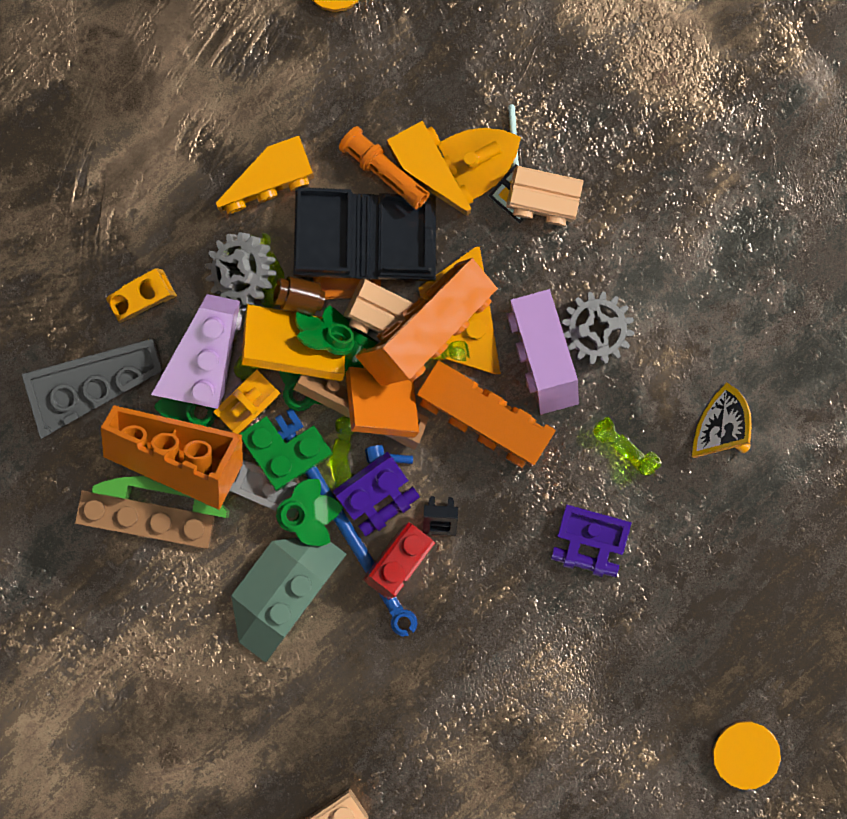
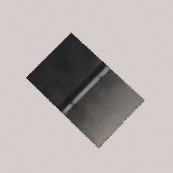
(363, 236)

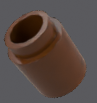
(298, 295)

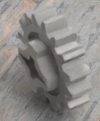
(250, 261)
(611, 324)

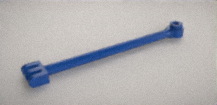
(287, 433)

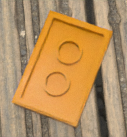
(273, 345)

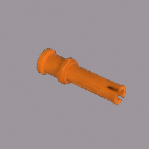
(373, 159)

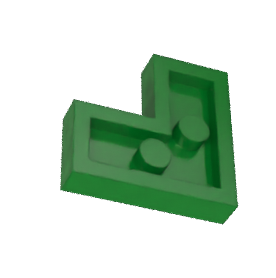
(281, 460)

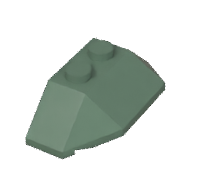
(280, 591)

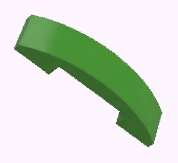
(122, 489)

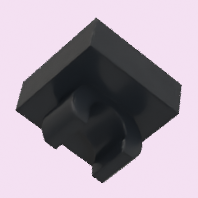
(440, 519)

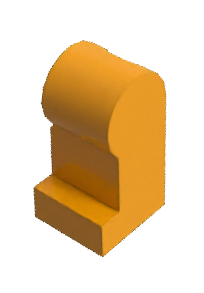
(141, 295)

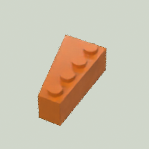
(429, 324)
(485, 415)
(174, 453)

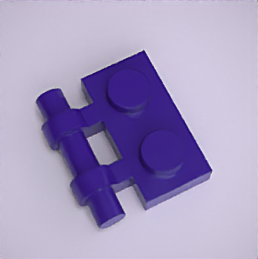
(370, 487)
(593, 530)

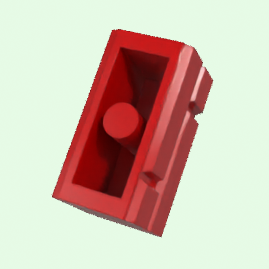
(398, 561)

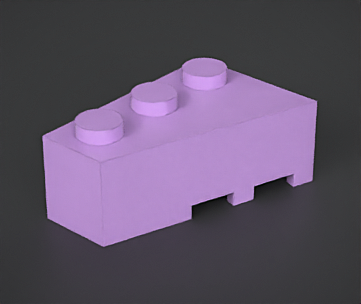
(544, 351)
(203, 356)

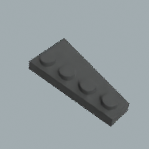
(82, 384)

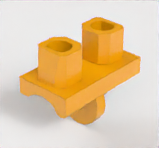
(247, 402)

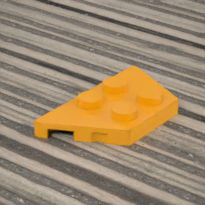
(479, 333)

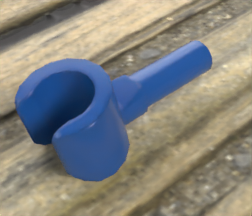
(375, 452)

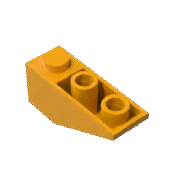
(421, 159)
(275, 169)

